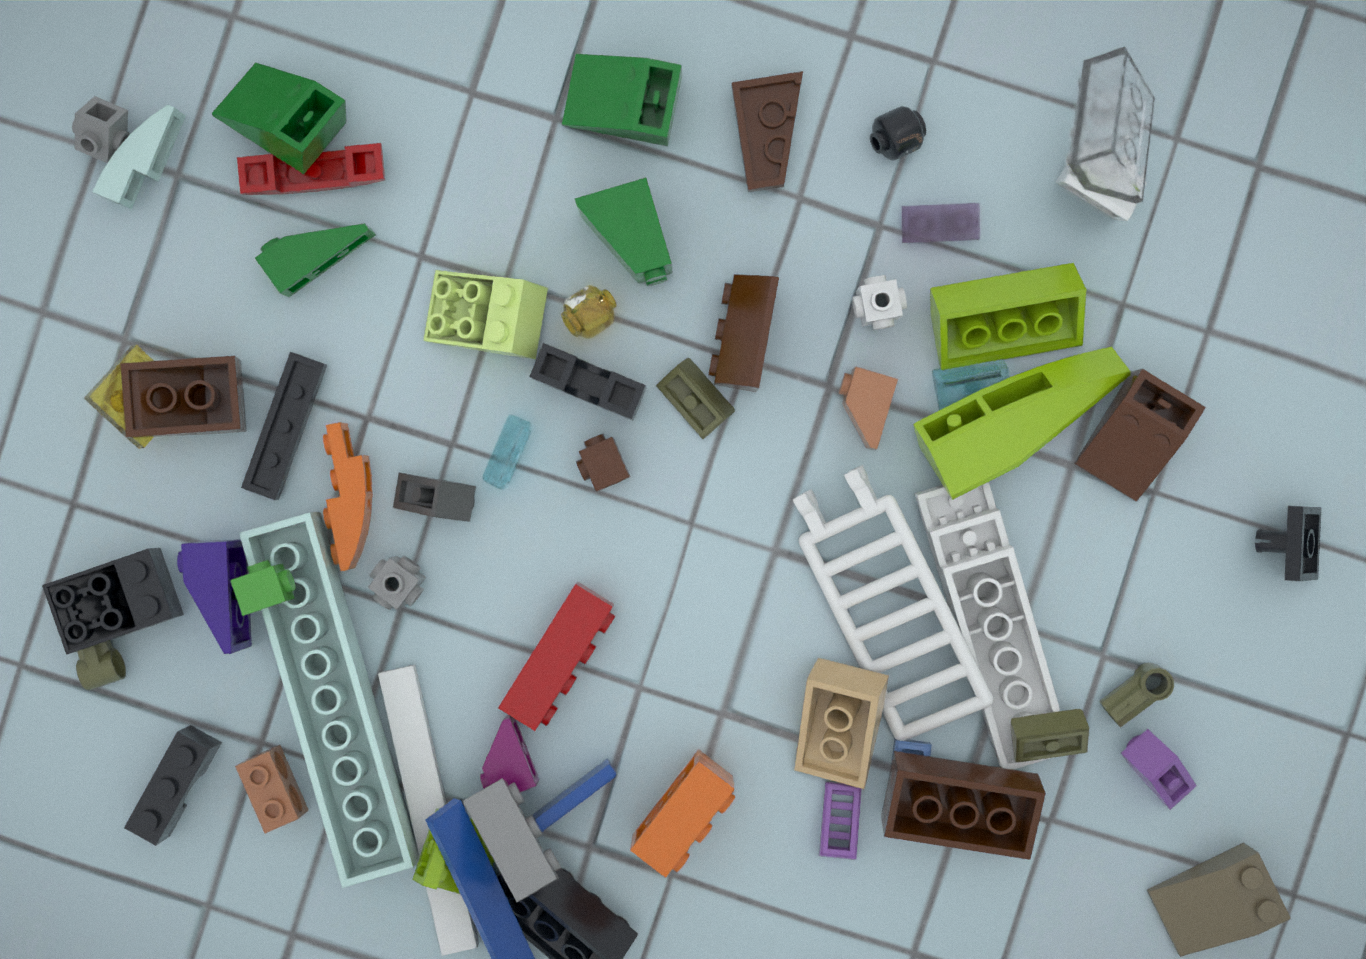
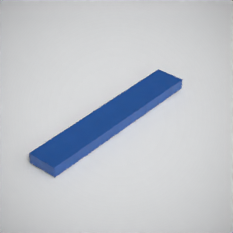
(477, 882)

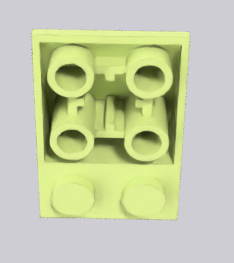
(486, 313)

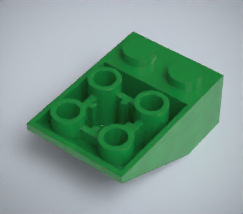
(623, 97)
(283, 114)

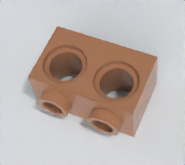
(272, 788)

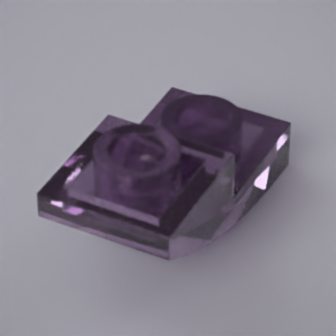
(941, 222)

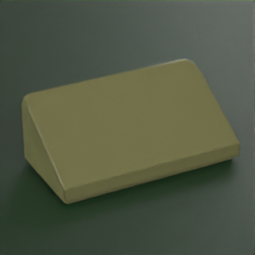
(695, 397)
(1049, 735)

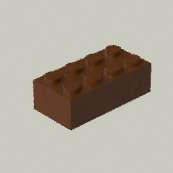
(962, 805)

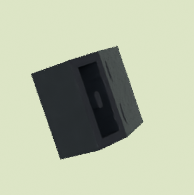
(112, 600)

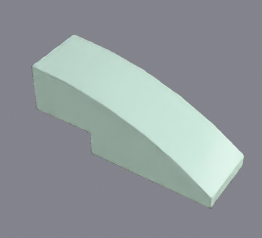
(139, 156)

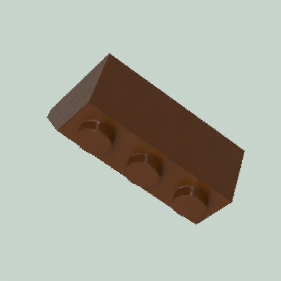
(744, 331)

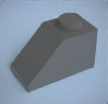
(434, 497)

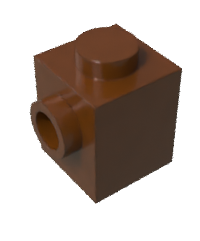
(602, 462)

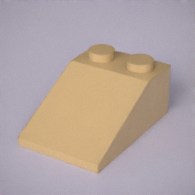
(840, 722)

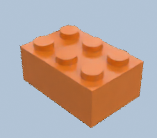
(683, 814)

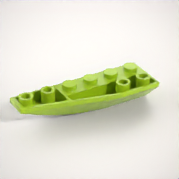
(1014, 418)

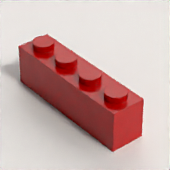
(556, 656)

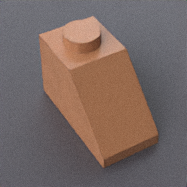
(867, 402)

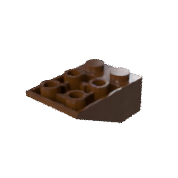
(1139, 433)

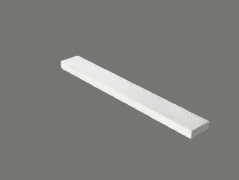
(423, 794)

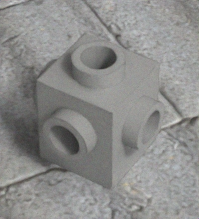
(100, 128)
(409, 582)

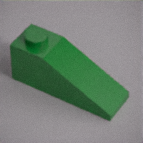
(305, 256)

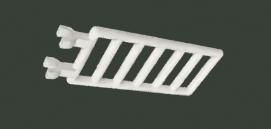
(935, 601)

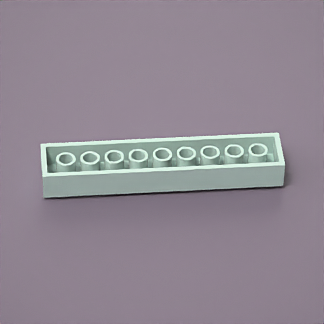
(333, 704)

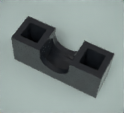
(588, 382)
(174, 777)

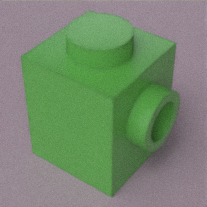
(263, 587)

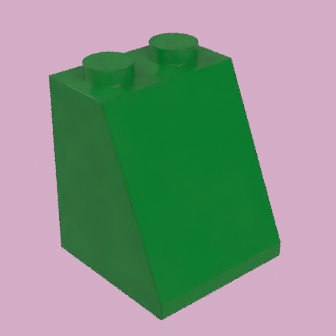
(629, 228)

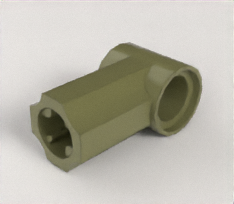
(100, 666)
(1134, 697)

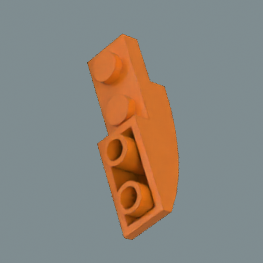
(351, 512)

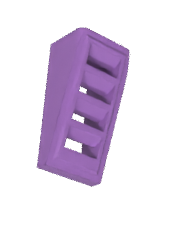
(834, 851)

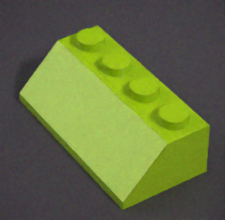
(1008, 315)

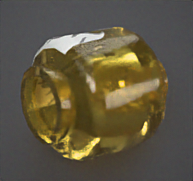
(588, 311)

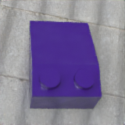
(207, 575)

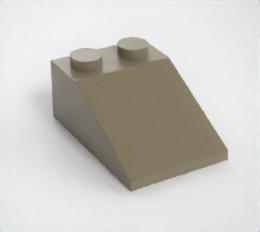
(1219, 901)

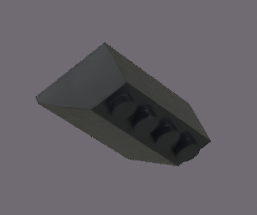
(570, 921)

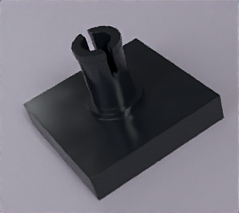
(1299, 543)

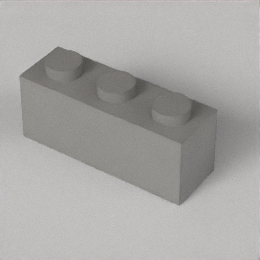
(512, 839)

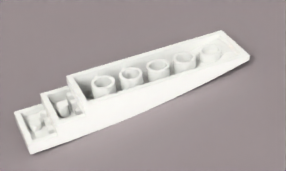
(989, 608)

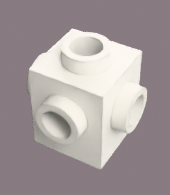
(869, 312)

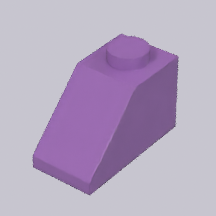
(1158, 768)

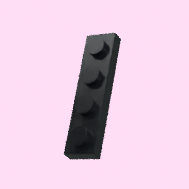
(284, 426)

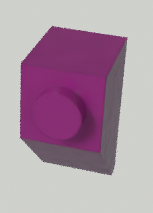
(509, 758)

